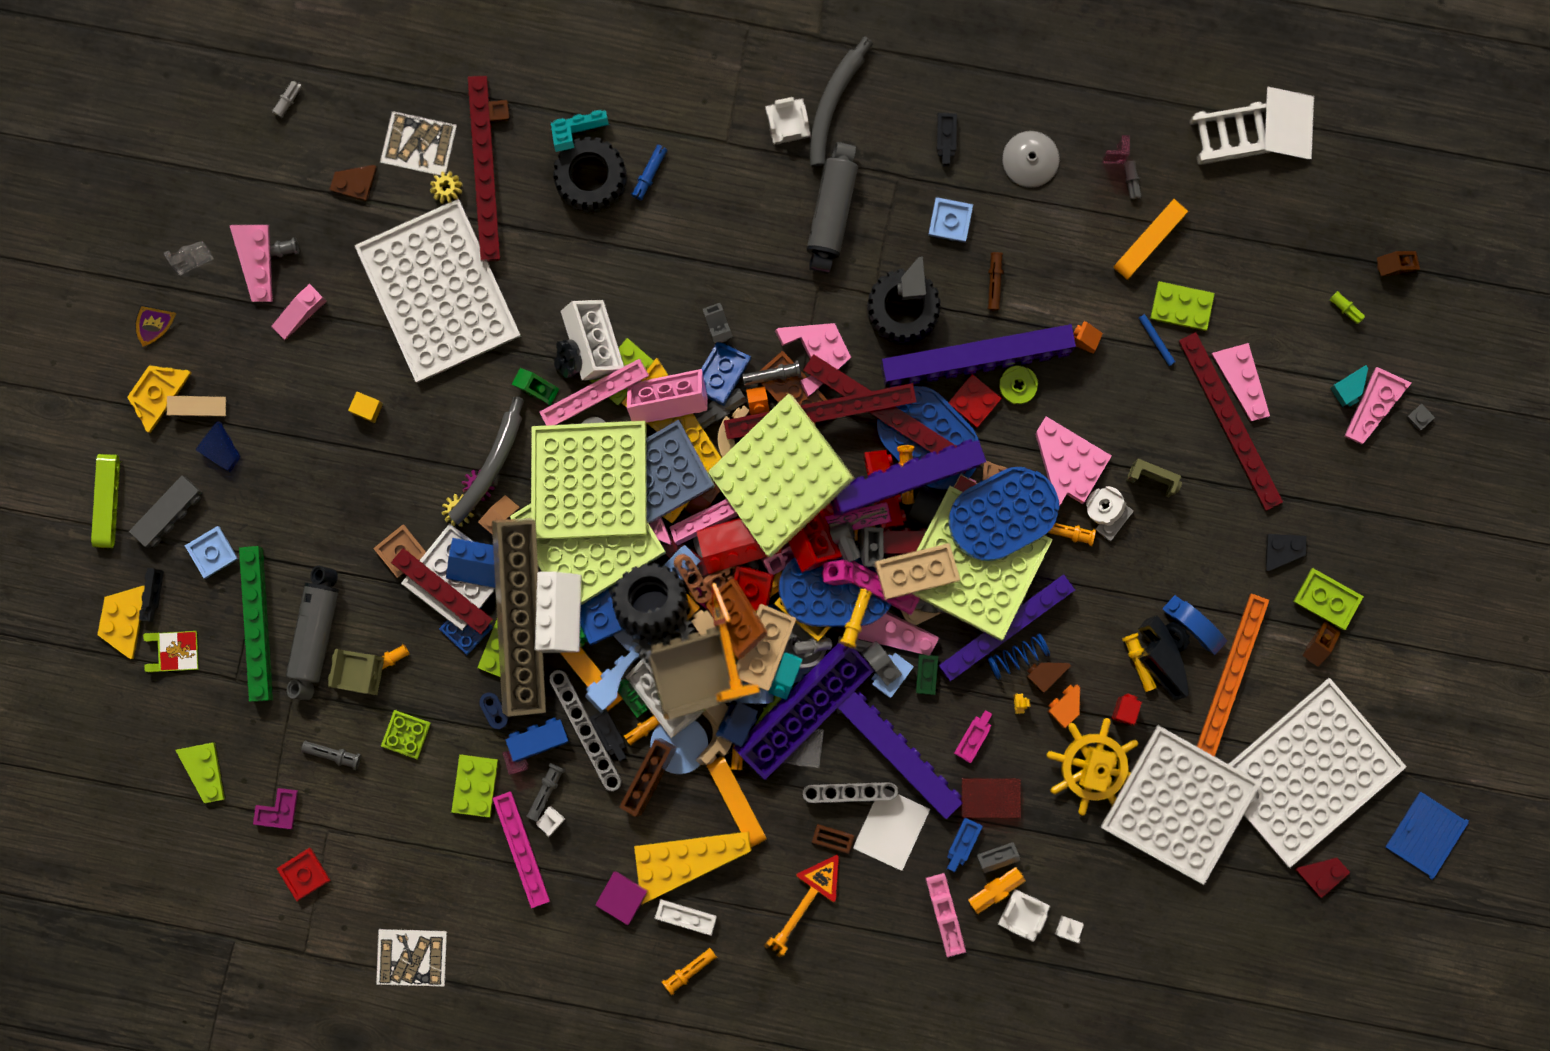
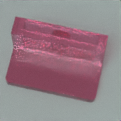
(1122, 152)

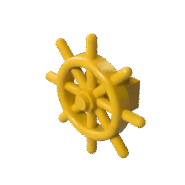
(1096, 767)

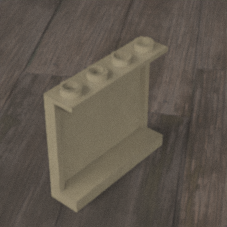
(689, 673)

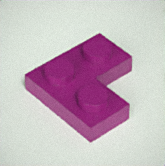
(282, 814)

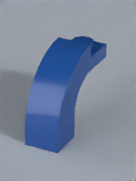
(1196, 624)

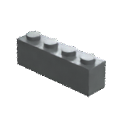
(166, 512)

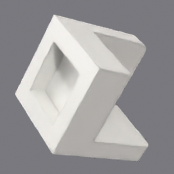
(550, 821)
(1069, 929)

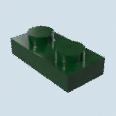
(927, 674)

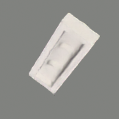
(685, 917)

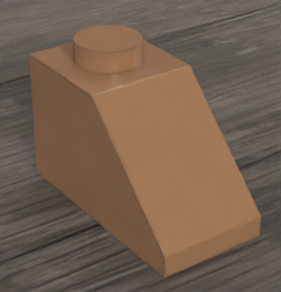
(499, 511)

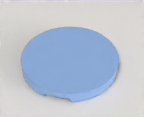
(690, 745)

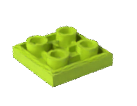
(406, 734)

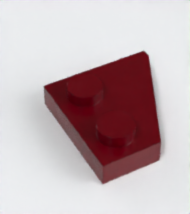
(1323, 875)

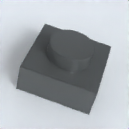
(1420, 417)

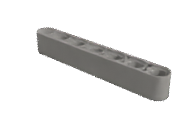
(579, 723)

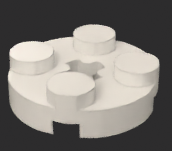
(1113, 512)

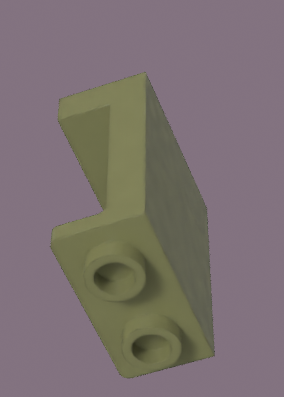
(1156, 473)
(355, 671)

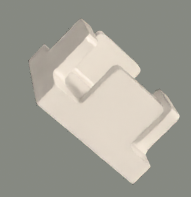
(788, 120)
(1024, 915)

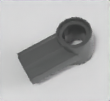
(843, 536)

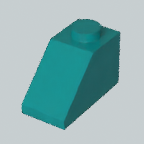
(1351, 387)
(785, 676)

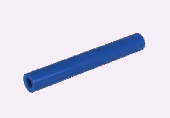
(1157, 340)

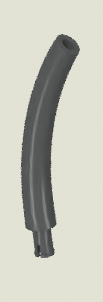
(830, 99)
(493, 464)

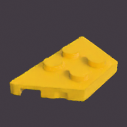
(151, 393)
(121, 621)

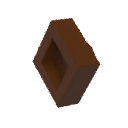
(499, 110)

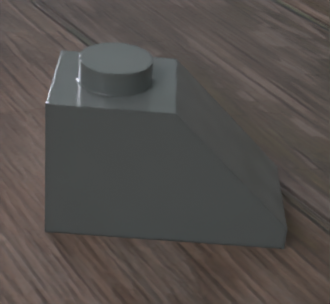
(913, 282)
(870, 545)

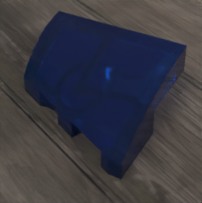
(219, 447)

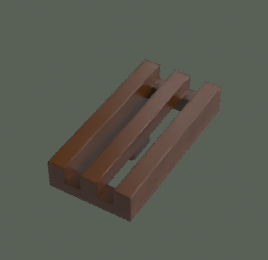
(848, 843)

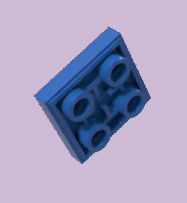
(465, 639)

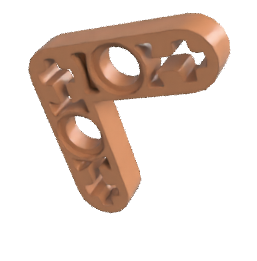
(702, 584)

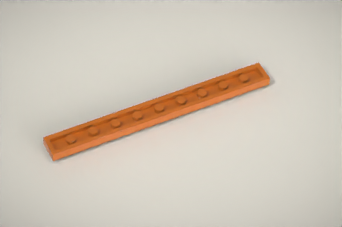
(1232, 674)

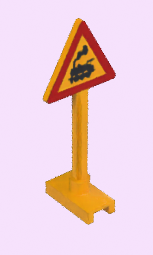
(721, 617)
(821, 879)

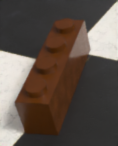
(648, 777)

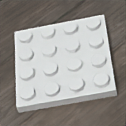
(437, 560)

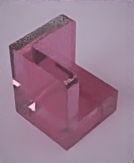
(514, 767)

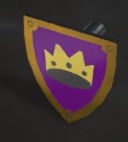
(152, 323)

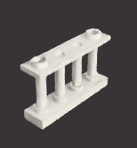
(1226, 151)

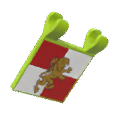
(175, 651)

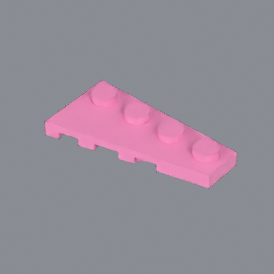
(254, 255)
(1242, 376)
(1378, 398)
(899, 634)

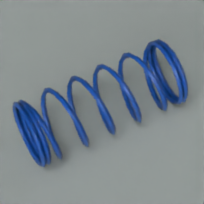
(1040, 641)

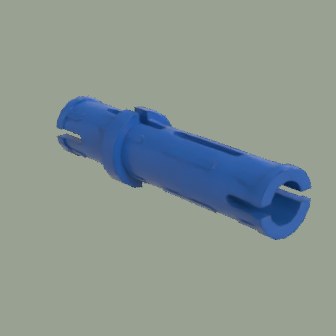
(649, 172)

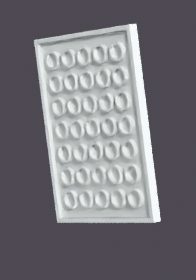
(437, 291)
(1314, 771)

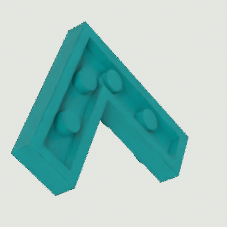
(563, 129)

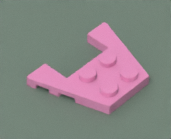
(820, 340)

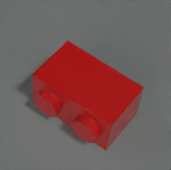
(1126, 709)

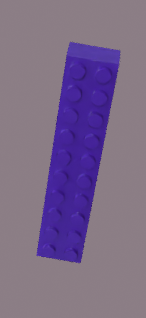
(978, 355)

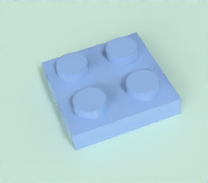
(950, 219)
(211, 552)

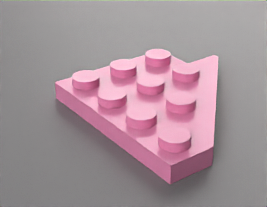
(1069, 460)

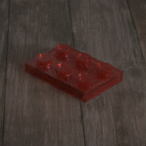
(991, 798)

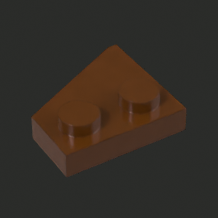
(354, 182)

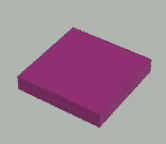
(621, 897)

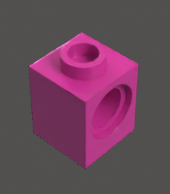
(845, 572)

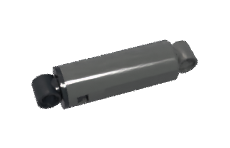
(832, 208)
(312, 633)

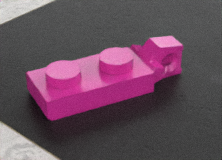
(974, 737)

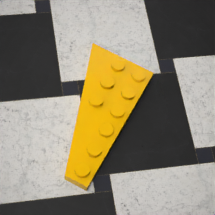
(697, 435)
(674, 863)

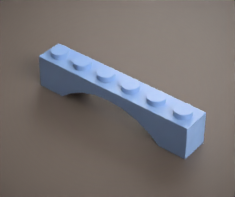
(606, 690)

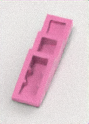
(945, 915)

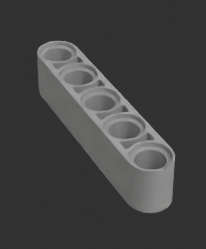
(859, 795)

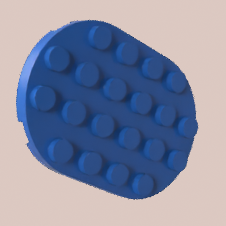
(938, 416)
(1003, 513)
(820, 603)

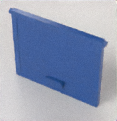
(1426, 834)

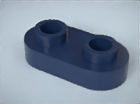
(493, 711)

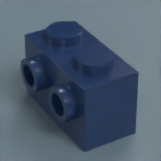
(736, 723)

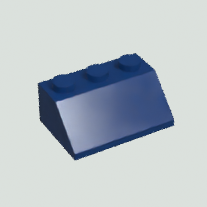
(471, 563)

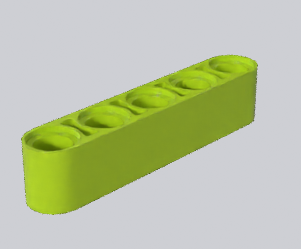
(105, 501)

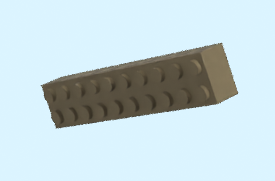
(516, 616)

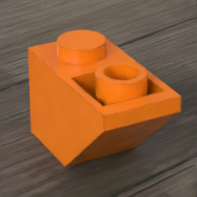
(1087, 337)
(757, 400)
(1066, 708)

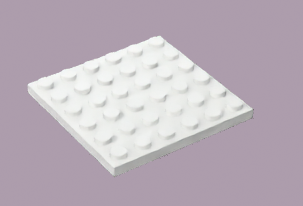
(1180, 804)

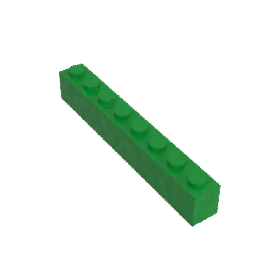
(255, 624)

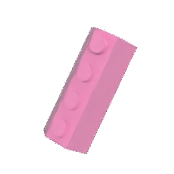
(667, 397)

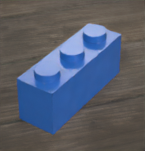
(536, 740)

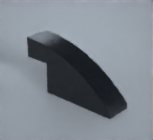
(1163, 658)

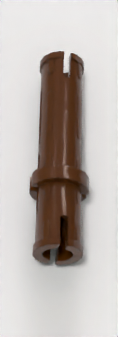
(995, 281)

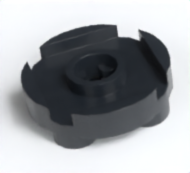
(567, 359)

